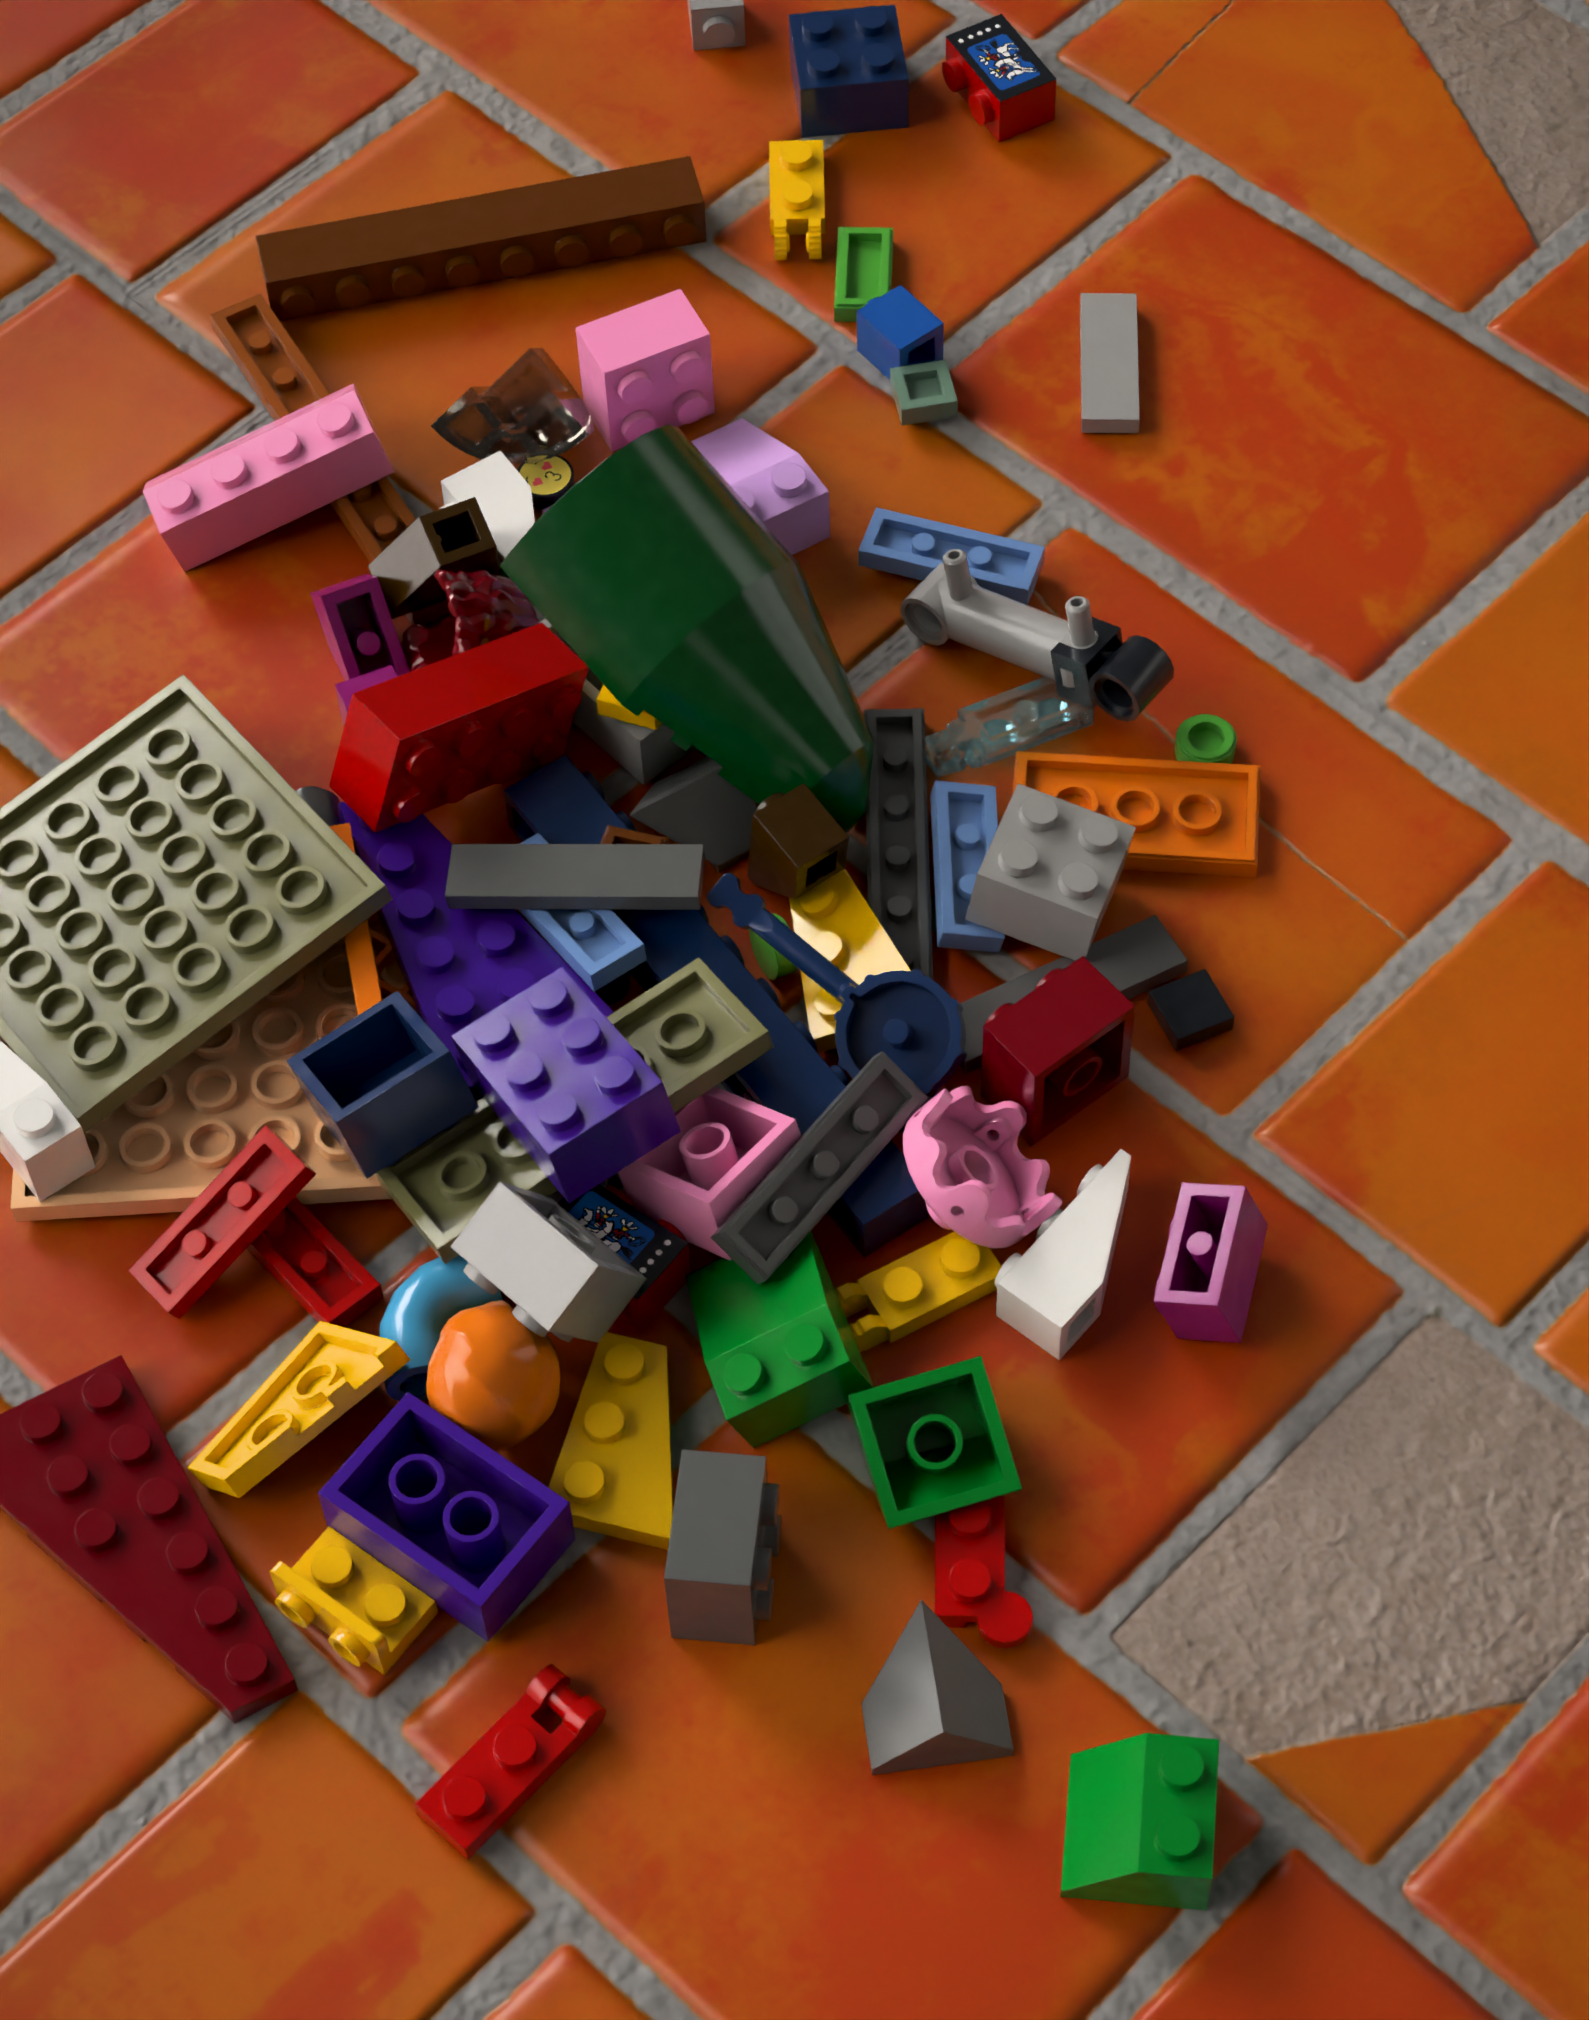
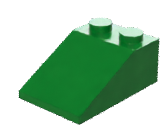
(777, 1346)

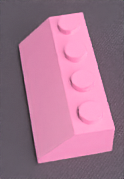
(267, 478)

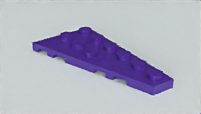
(450, 958)

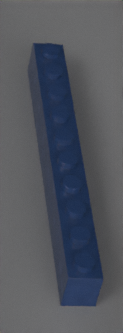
(789, 1077)

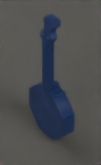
(888, 1012)

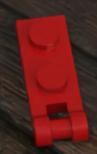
(509, 1762)

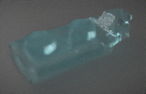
(1004, 726)

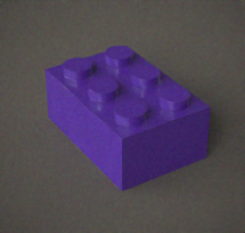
(566, 1084)
(448, 1515)

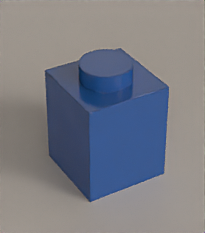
(898, 331)

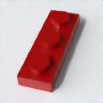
(222, 1222)
(315, 1267)

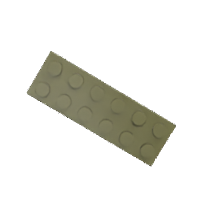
(682, 1028)

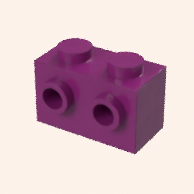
(1210, 1262)

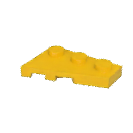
(849, 935)
(296, 1403)
(619, 1445)

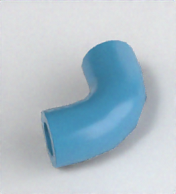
(418, 1315)

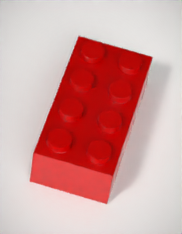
(457, 726)

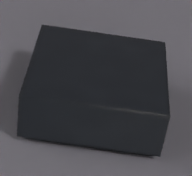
(1190, 1010)

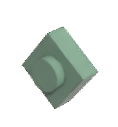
(923, 392)

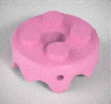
(975, 1175)

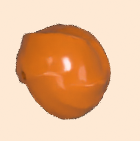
(493, 1375)

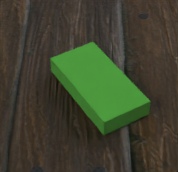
(861, 269)

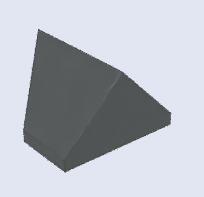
(701, 809)
(933, 1703)

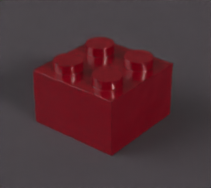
(1058, 1047)

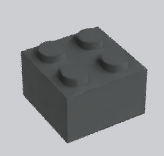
(721, 1547)

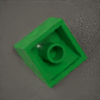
(933, 1442)
(1142, 1821)

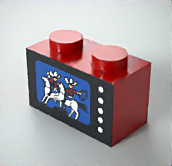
(999, 78)
(647, 1245)

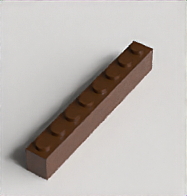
(482, 238)

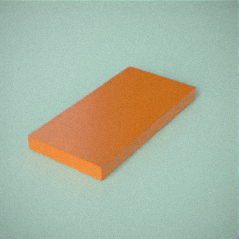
(1183, 811)

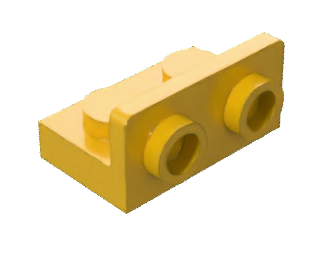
(353, 1600)

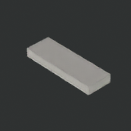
(1109, 363)

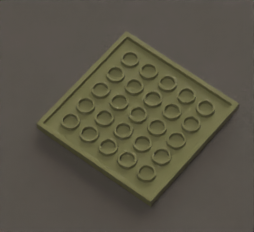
(159, 899)

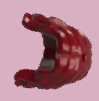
(481, 611)

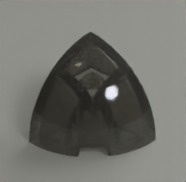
(524, 414)

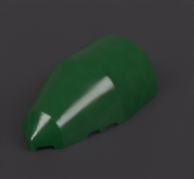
(699, 622)

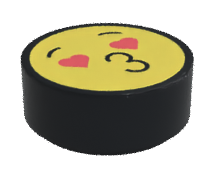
(548, 480)

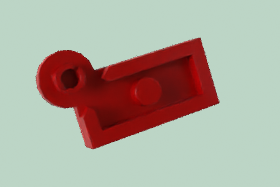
(973, 1575)

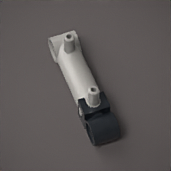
(1077, 653)

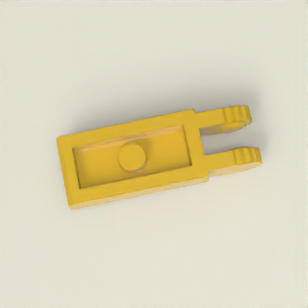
(797, 194)
(918, 1289)

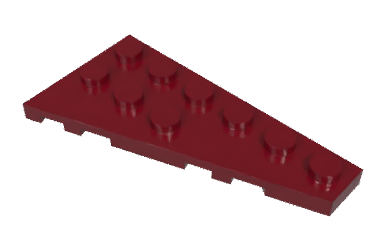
(119, 1515)

